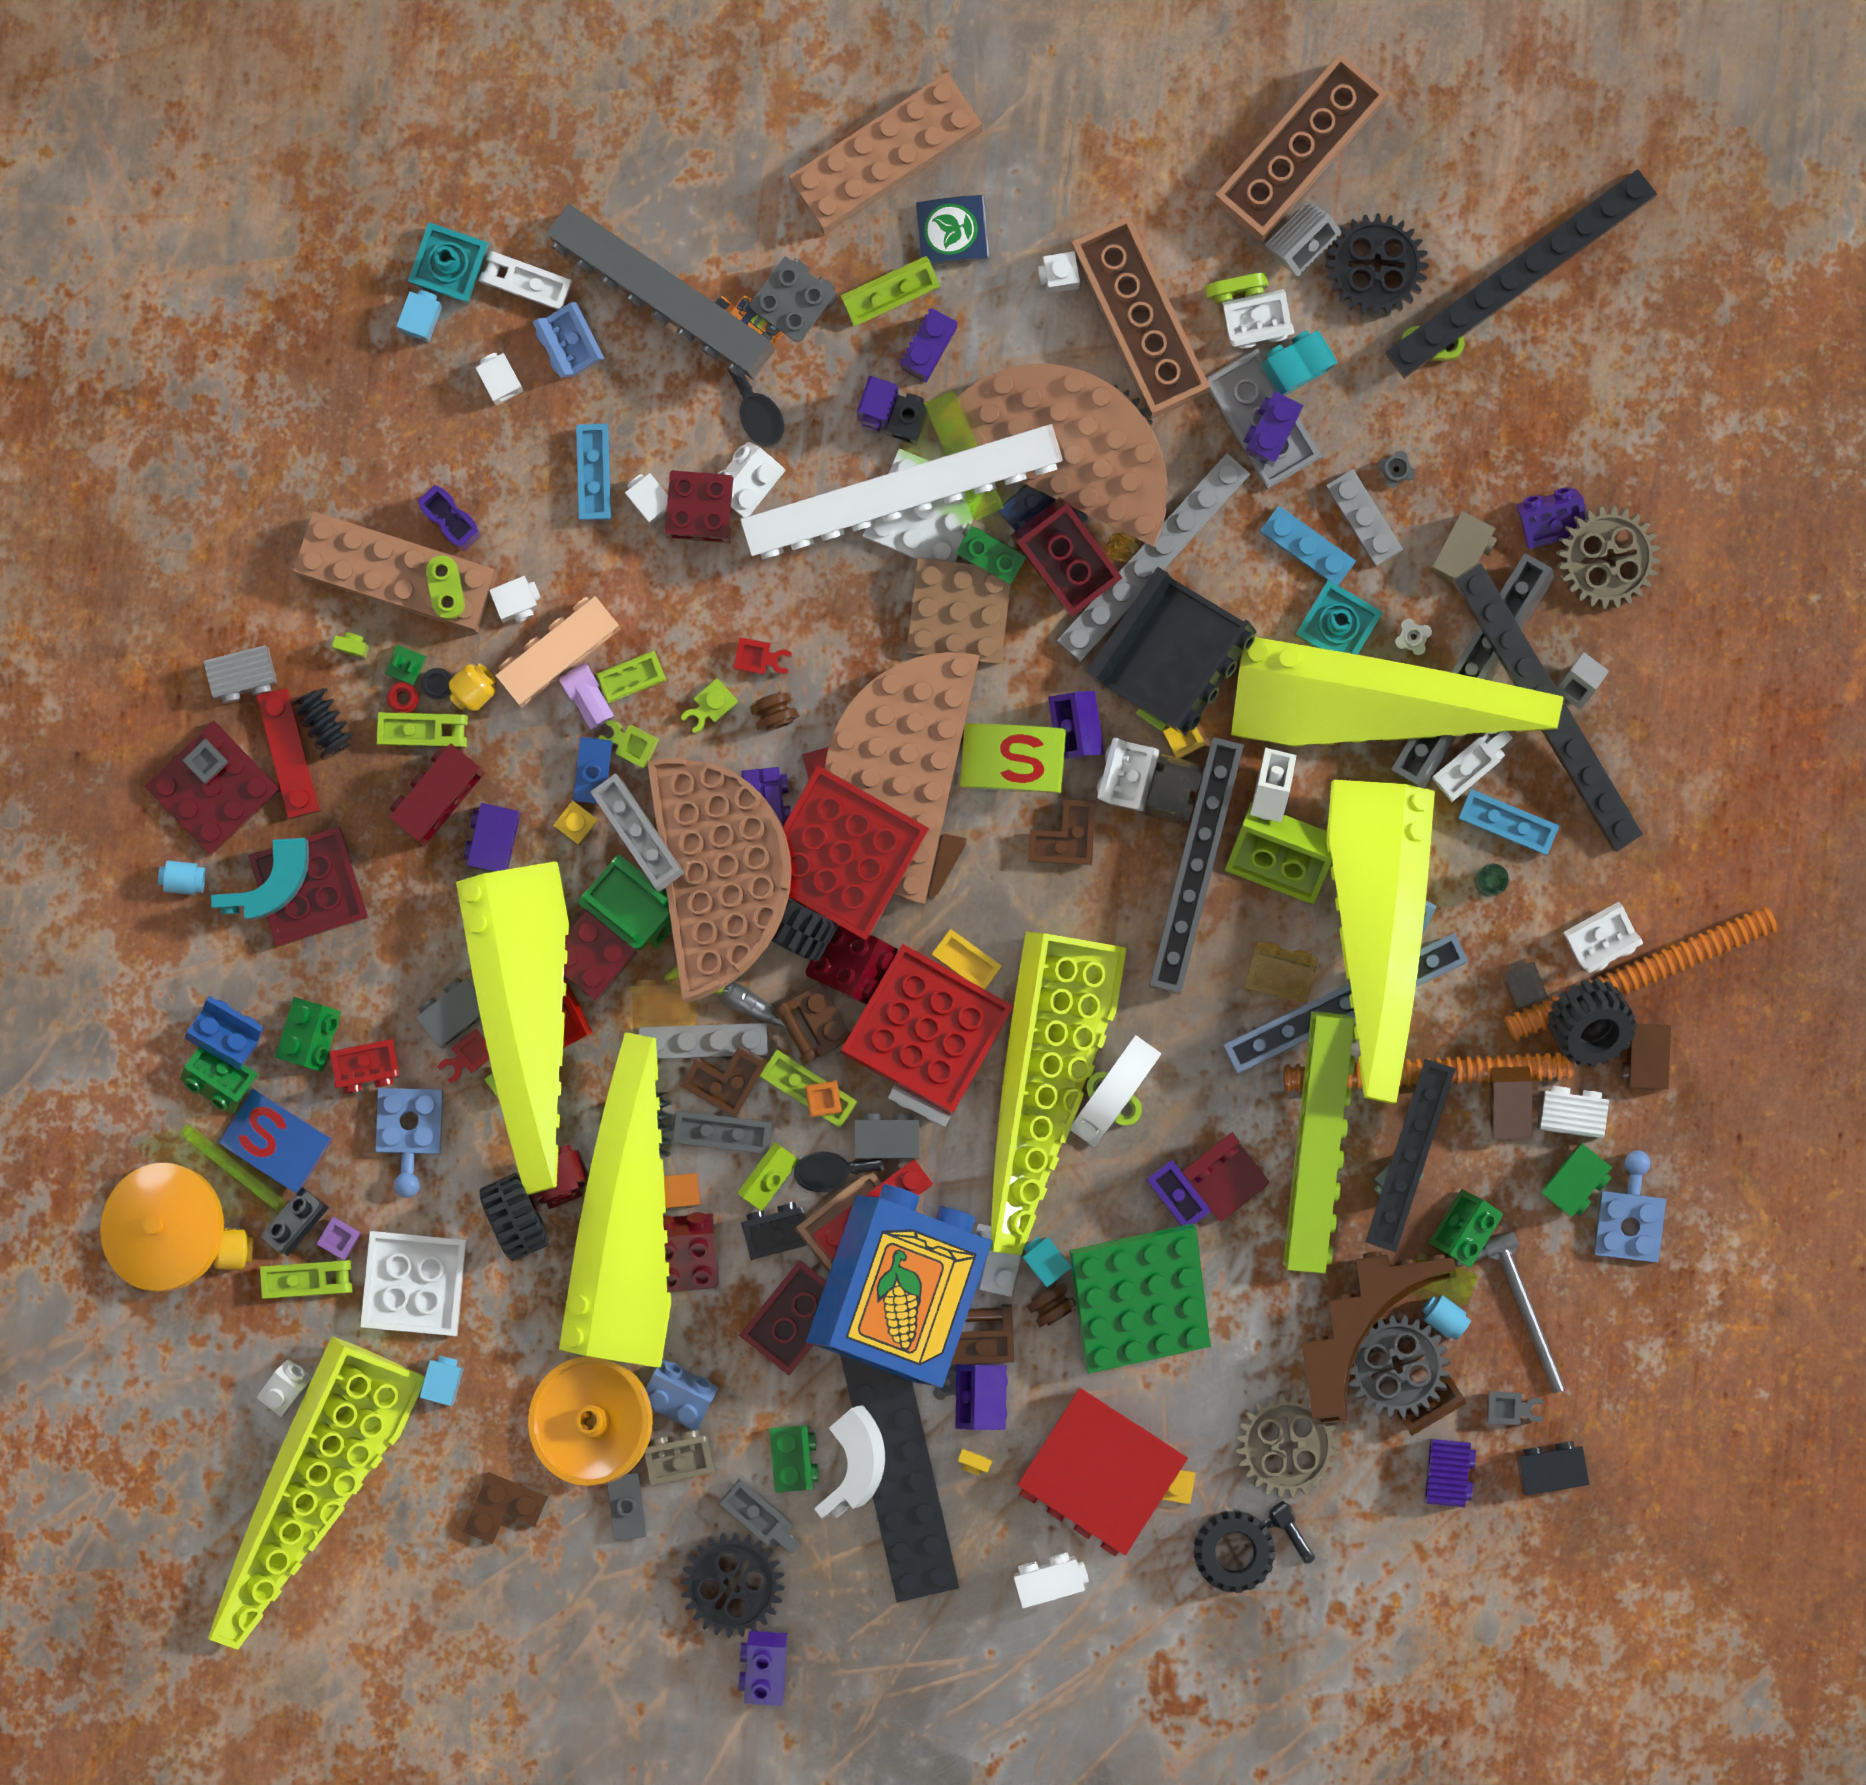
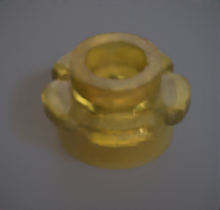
(1122, 547)

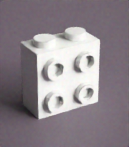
(1050, 1581)

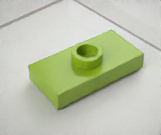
(631, 677)
(768, 1176)

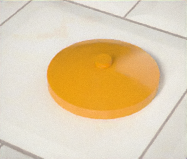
(162, 1227)
(590, 1421)

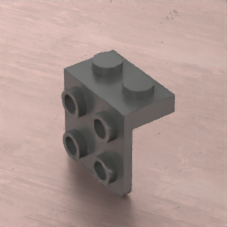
(793, 299)

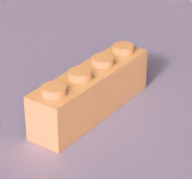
(557, 651)

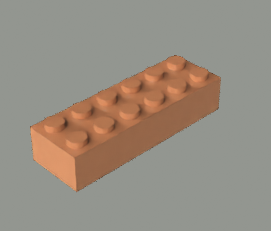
(1300, 147)
(885, 153)
(1140, 317)
(387, 569)

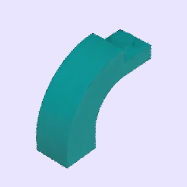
(284, 882)

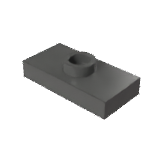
(627, 1507)

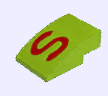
(1012, 758)

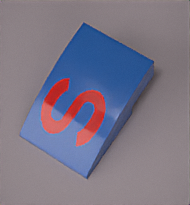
(275, 1141)

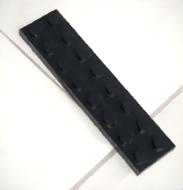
(907, 1493)

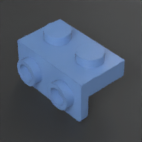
(568, 341)
(680, 1394)

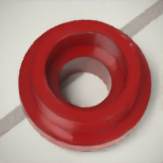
(398, 688)

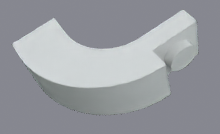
(1115, 1091)
(865, 1460)

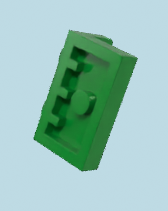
(990, 553)
(217, 1080)
(1466, 1228)
(793, 1458)

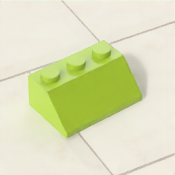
(1281, 856)

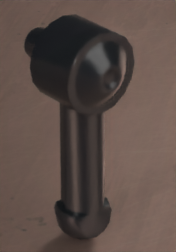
(1283, 1517)

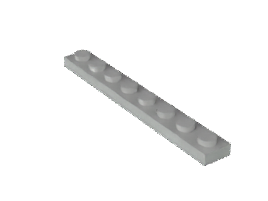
(1174, 537)

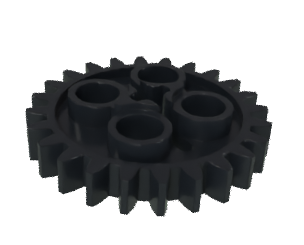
(1376, 236)
(707, 1568)

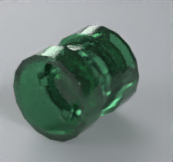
(1495, 876)

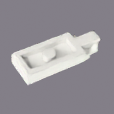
(1471, 765)

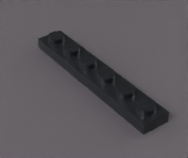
(1410, 1155)

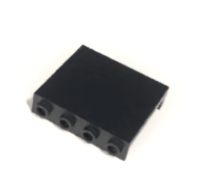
(1171, 652)

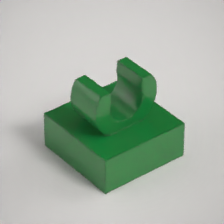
(406, 665)

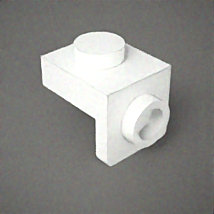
(284, 1387)

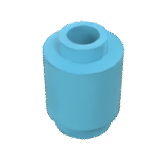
(182, 877)
(1445, 1317)

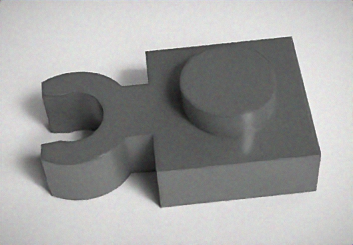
(1508, 1408)

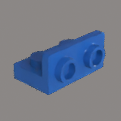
(225, 1032)

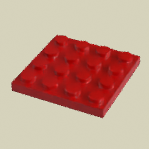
(848, 851)
(926, 1029)

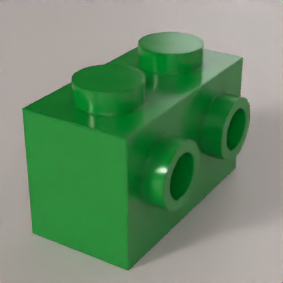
(1576, 1180)

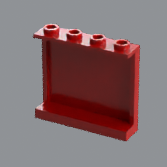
(1101, 1473)

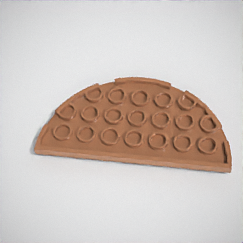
(1106, 444)
(904, 746)
(732, 865)

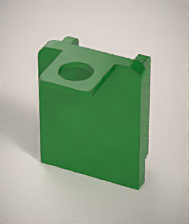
(628, 905)

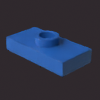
(592, 767)

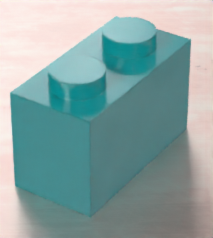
(1045, 1260)

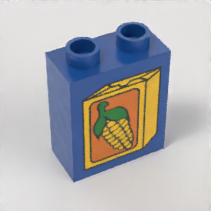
(900, 1287)

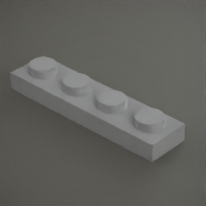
(637, 832)
(707, 1040)

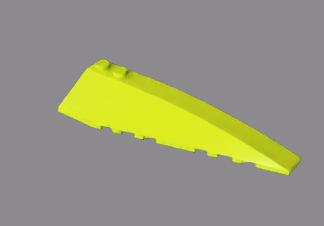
(1330, 697)
(1381, 876)
(1057, 1025)
(619, 1265)
(335, 1439)

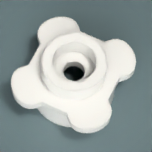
(1405, 640)

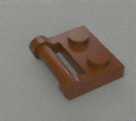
(820, 1017)
(986, 1346)

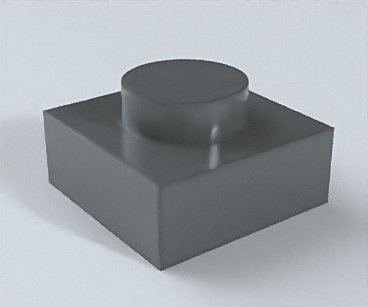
(205, 761)

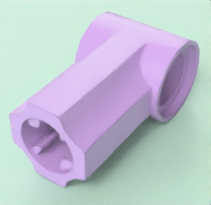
(584, 690)

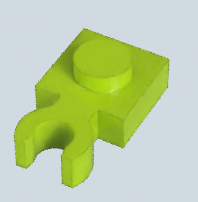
(713, 702)
(633, 743)

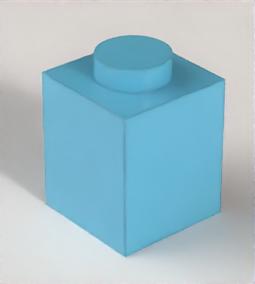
(419, 315)
(442, 1381)

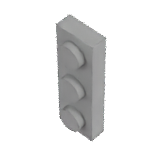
(1364, 518)

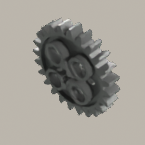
(1408, 1394)

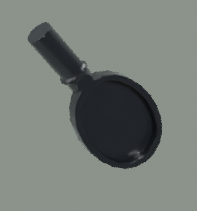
(759, 414)
(829, 1171)

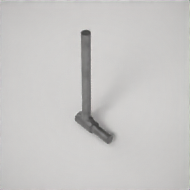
(1502, 1248)

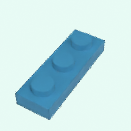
(593, 472)
(1307, 546)
(1508, 822)

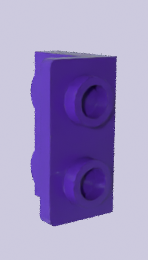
(1547, 516)

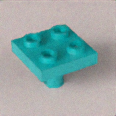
(448, 262)
(1338, 621)

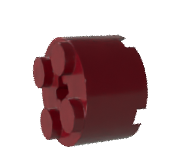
(571, 1178)

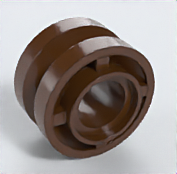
(774, 711)
(1051, 1305)

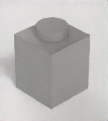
(1582, 680)

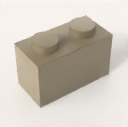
(1464, 546)

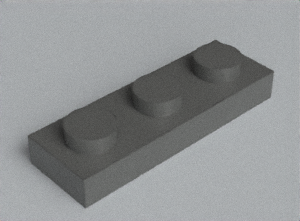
(722, 1132)

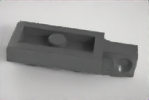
(759, 1516)

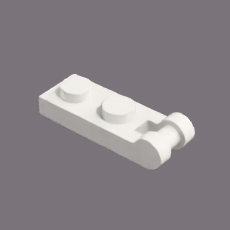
(526, 281)

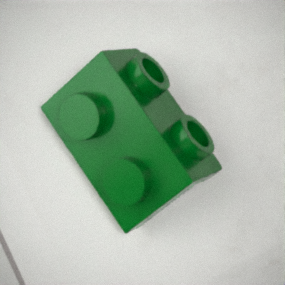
(308, 1034)

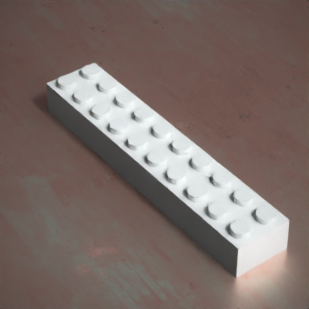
(900, 490)

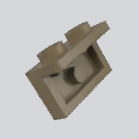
(678, 1458)

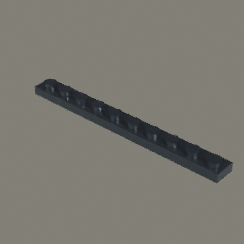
(1520, 274)
(1566, 741)

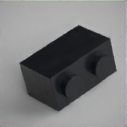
(1552, 1469)

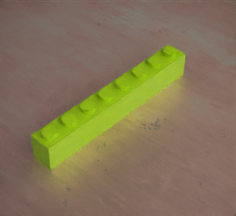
(1319, 1142)

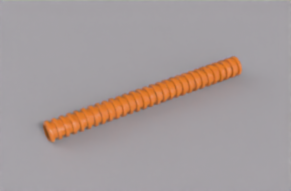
(1658, 966)
(1466, 1070)

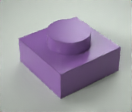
(339, 1238)

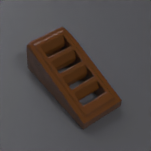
(947, 855)

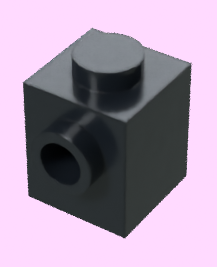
(907, 418)

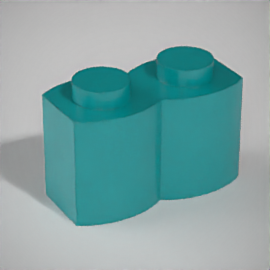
(1298, 363)

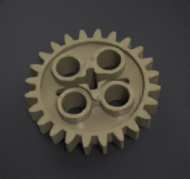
(1612, 584)
(1258, 1449)

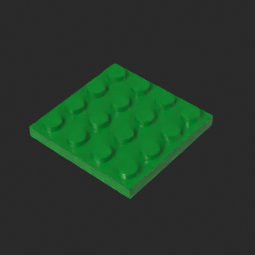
(1140, 1298)

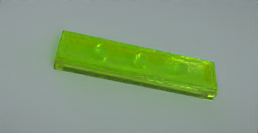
(957, 437)
(234, 1168)

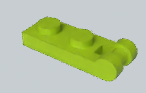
(420, 729)
(304, 1279)

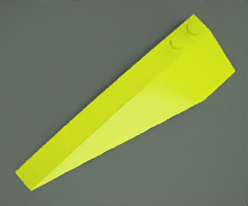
(517, 961)

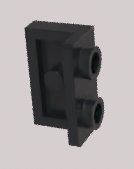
(294, 1221)
(773, 1232)

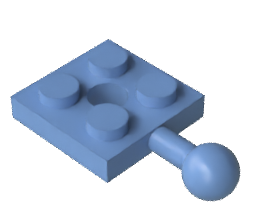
(421, 1140)
(1617, 1206)

